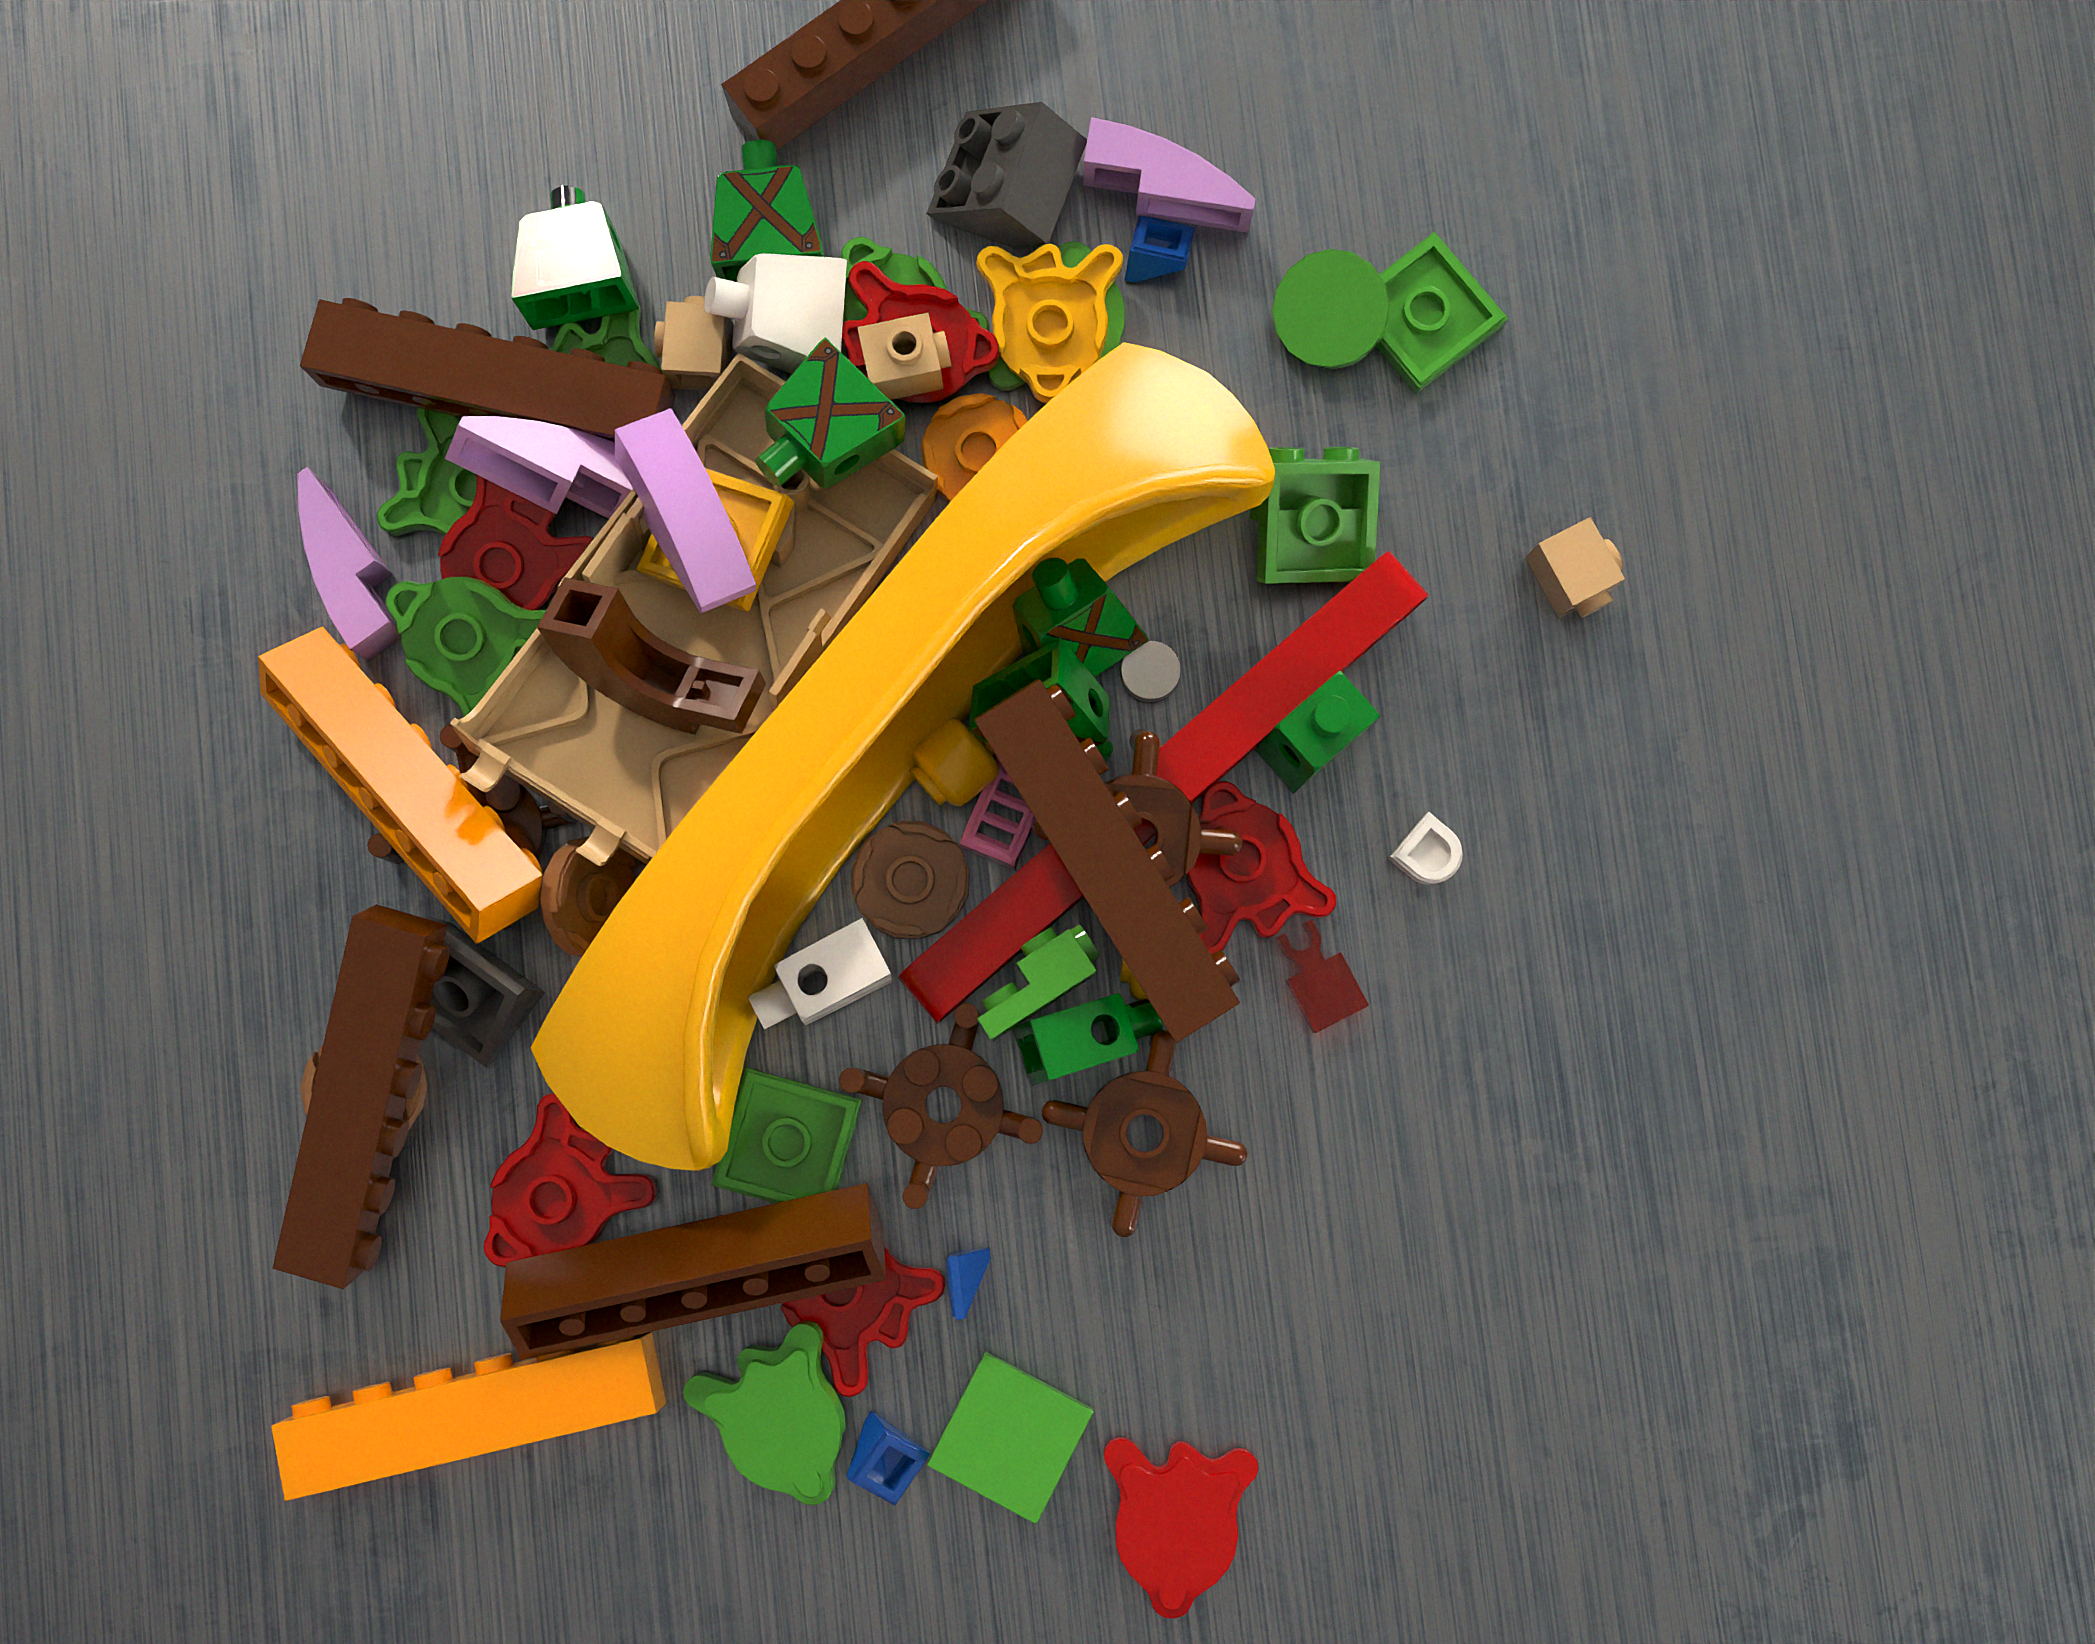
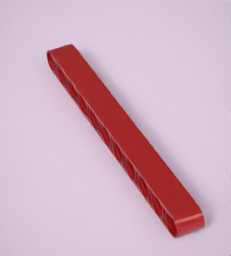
(1189, 760)

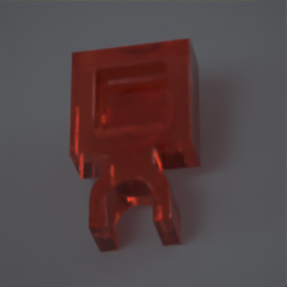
(1323, 987)

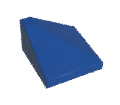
(1158, 248)
(964, 1276)
(885, 1459)

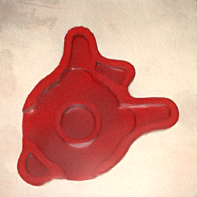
(969, 345)
(509, 546)
(1260, 882)
(557, 1190)
(865, 1315)
(1177, 1518)

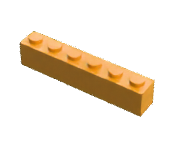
(401, 783)
(466, 1414)

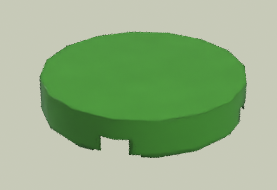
(1331, 309)

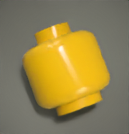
(953, 764)

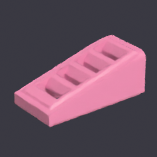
(986, 846)

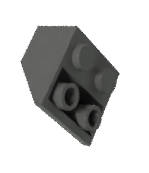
(1008, 174)

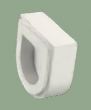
(1428, 852)

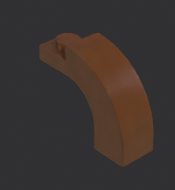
(624, 661)

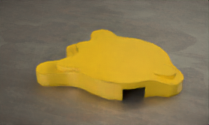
(1049, 315)

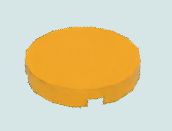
(966, 437)

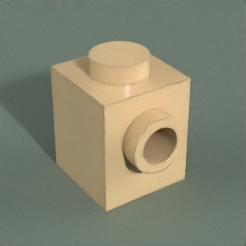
(693, 344)
(904, 355)
(1577, 569)

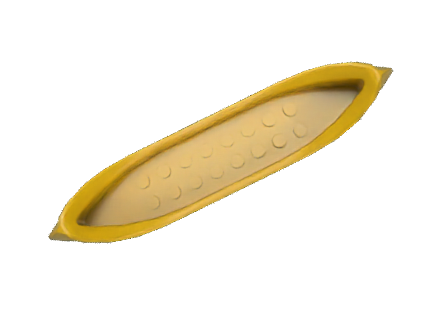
(659, 1004)

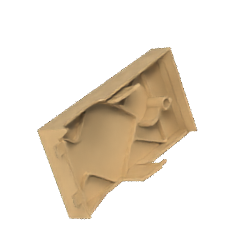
(636, 775)

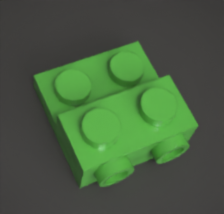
(1318, 517)
(1051, 970)

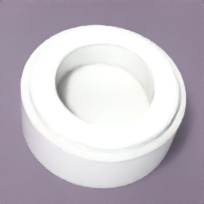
(1150, 672)

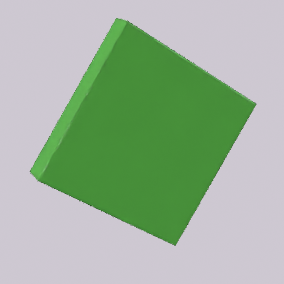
(1434, 313)
(786, 1139)
(1010, 1437)

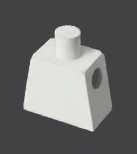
(782, 306)
(852, 971)

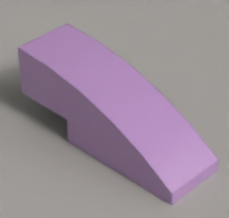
(1166, 177)
(541, 462)
(683, 510)
(344, 568)

